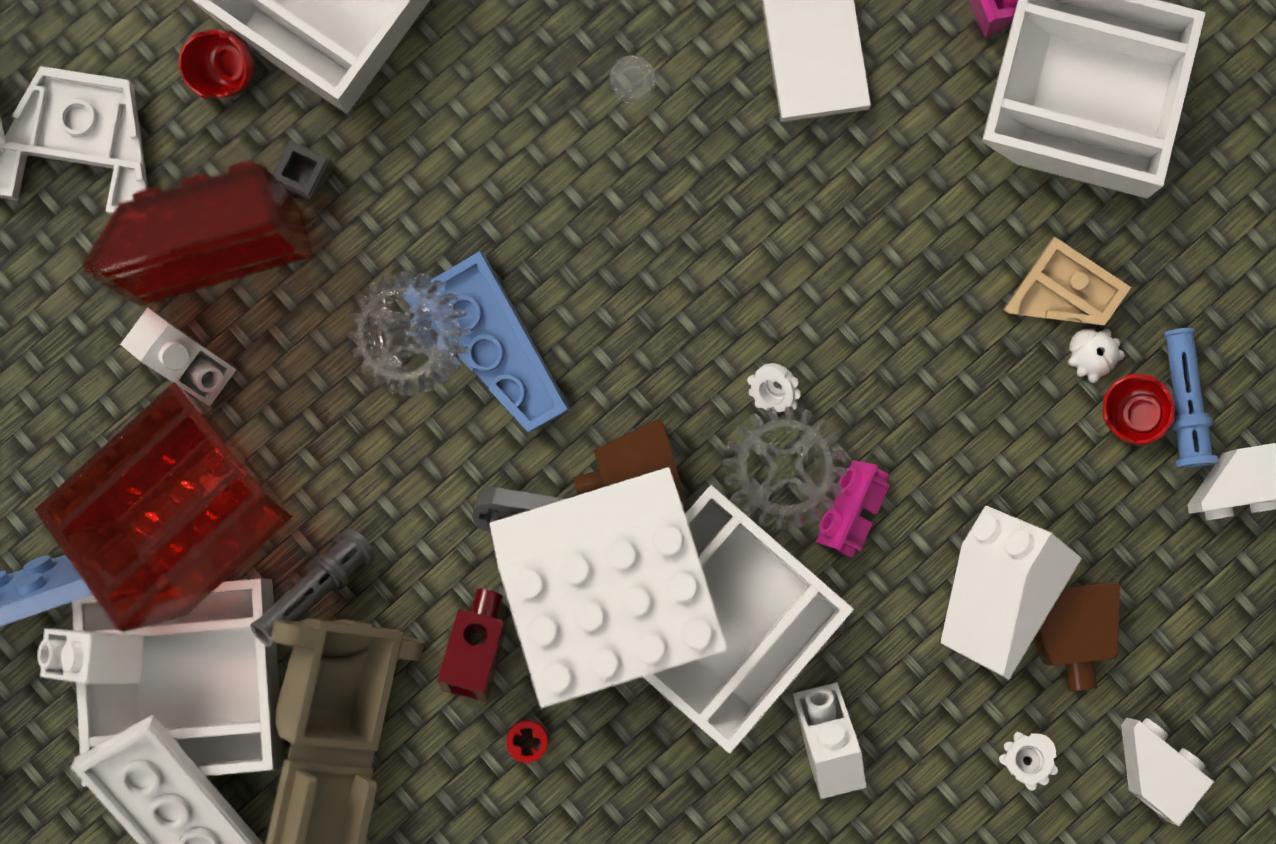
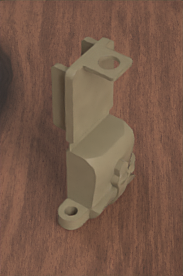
(334, 719)

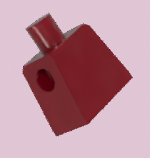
(471, 668)

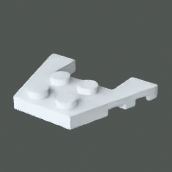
(76, 121)

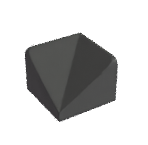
(302, 170)

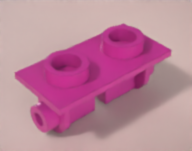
(842, 525)

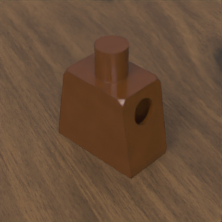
(630, 457)
(1081, 631)

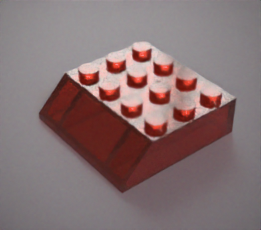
(199, 235)
(162, 513)

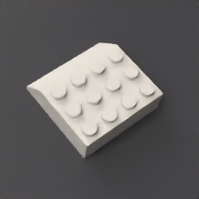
(321, 43)
(1094, 89)
(606, 587)
(769, 616)
(199, 678)

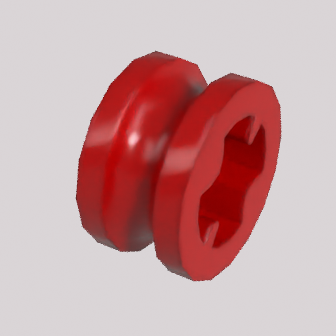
(516, 750)

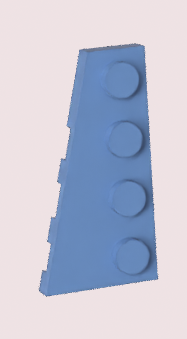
(500, 345)

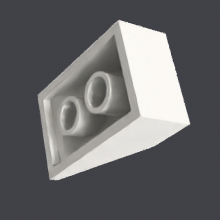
(1004, 589)

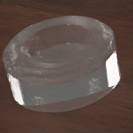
(632, 79)

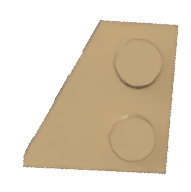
(1067, 288)

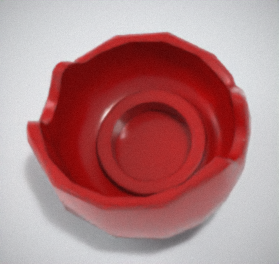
(216, 64)
(1138, 409)

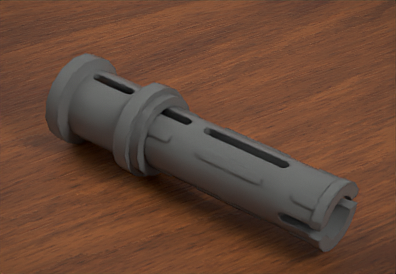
(326, 569)

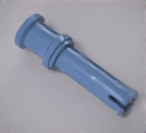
(1182, 344)

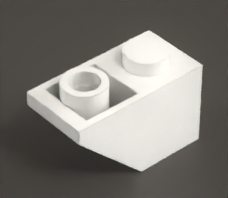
(177, 357)
(1237, 480)
(91, 656)
(830, 740)
(1160, 775)

